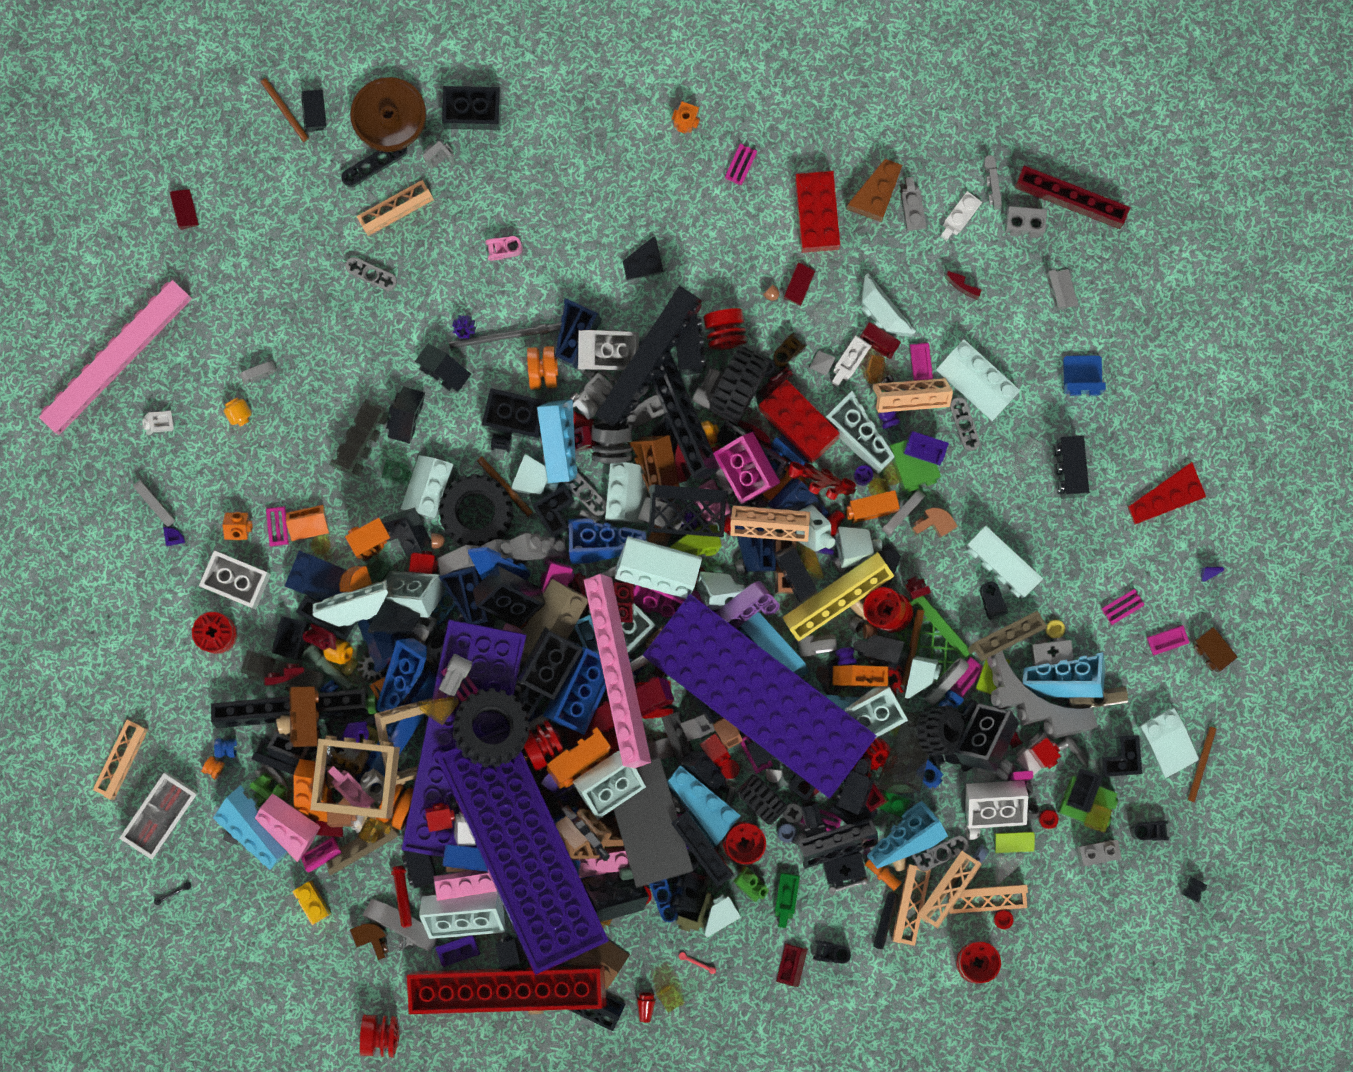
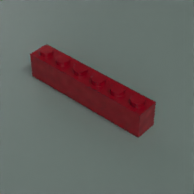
(1072, 197)
(650, 698)

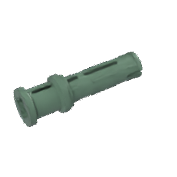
(329, 668)

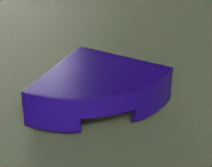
(173, 536)

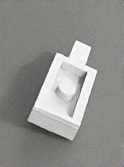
(960, 215)
(850, 360)

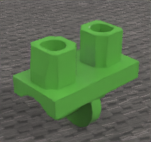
(264, 791)
(751, 884)

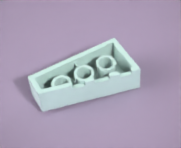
(860, 433)

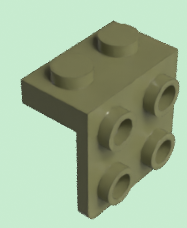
(687, 924)

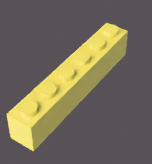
(838, 596)

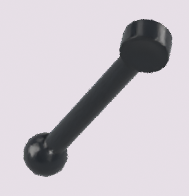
(157, 901)

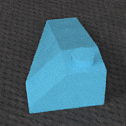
(914, 834)

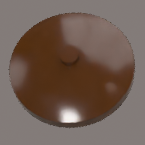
(388, 114)

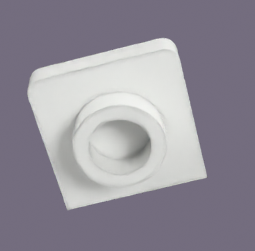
(585, 404)
(157, 422)

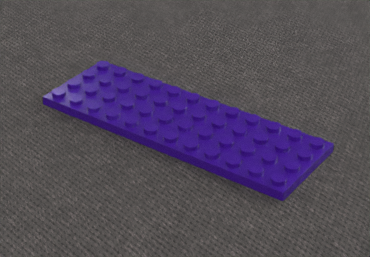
(495, 665)
(759, 696)
(524, 856)

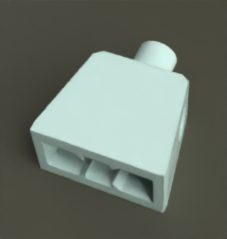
(532, 478)
(818, 530)
(855, 546)
(717, 589)

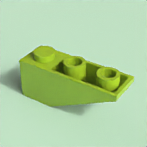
(699, 544)

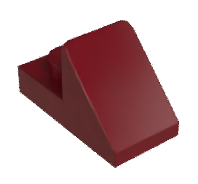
(583, 438)

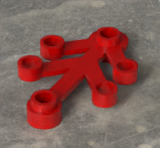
(825, 479)

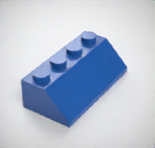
(579, 693)

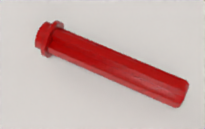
(402, 896)

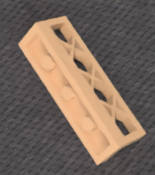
(397, 211)
(913, 397)
(770, 520)
(124, 761)
(945, 887)
(991, 891)
(904, 905)

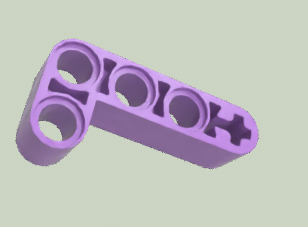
(748, 603)

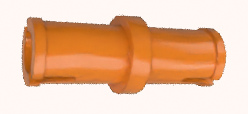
(884, 875)

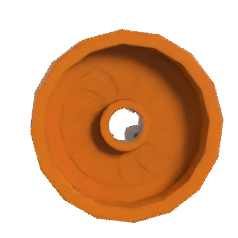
(543, 367)
(400, 807)

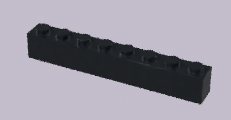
(649, 357)

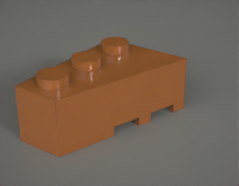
(876, 192)
(656, 460)
(303, 716)

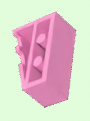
(287, 826)

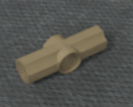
(1111, 696)

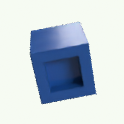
(937, 776)

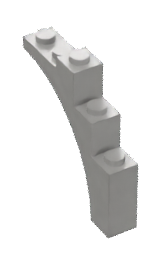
(519, 549)
(1033, 709)

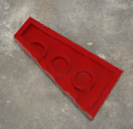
(1171, 494)

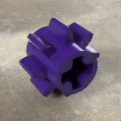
(464, 326)

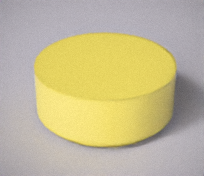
(1055, 629)

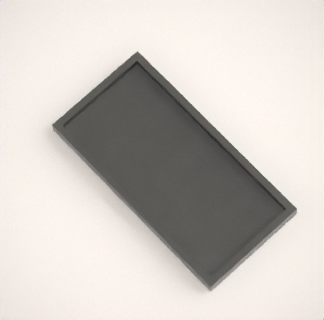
(646, 830)

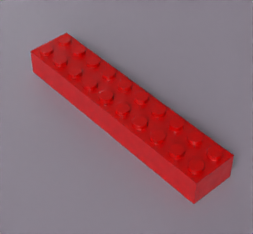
(506, 990)

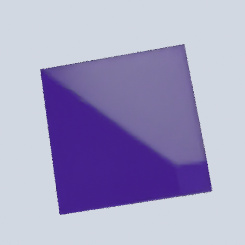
(1209, 572)

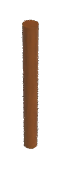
(284, 109)
(513, 495)
(913, 645)
(1202, 764)

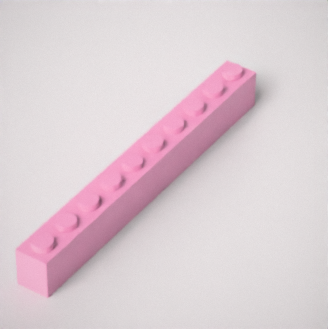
(115, 357)
(617, 671)
(480, 882)

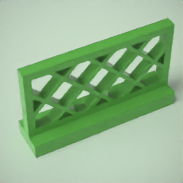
(944, 629)

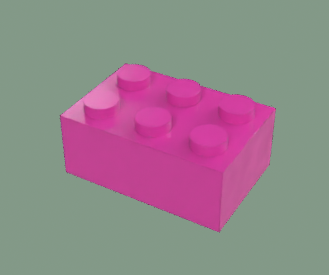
(746, 467)

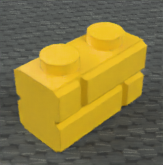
(312, 902)

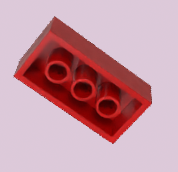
(817, 211)
(799, 421)

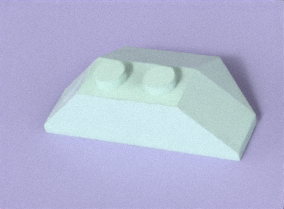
(883, 311)
(352, 606)

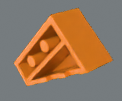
(368, 539)
(579, 760)
(303, 791)

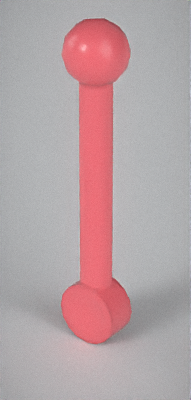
(712, 970)

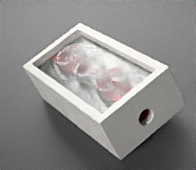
(158, 815)

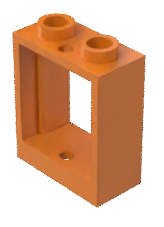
(872, 507)
(860, 676)

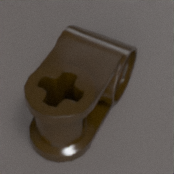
(790, 348)
(349, 759)

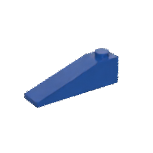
(597, 541)
(487, 560)
(402, 673)

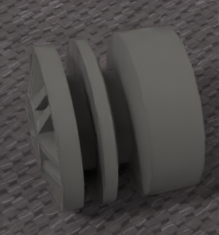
(611, 445)

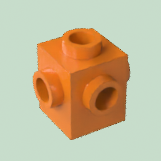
(686, 118)
(236, 526)

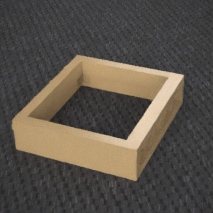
(392, 716)
(389, 783)

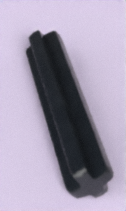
(885, 920)

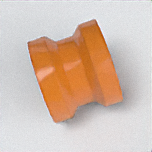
(213, 767)

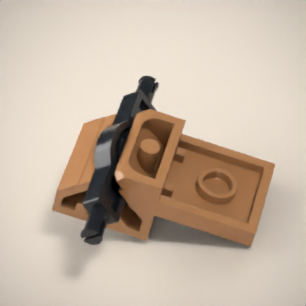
(586, 835)

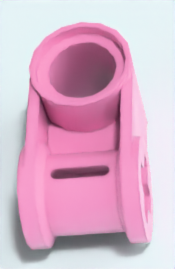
(502, 248)

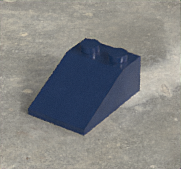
(796, 497)
(314, 577)

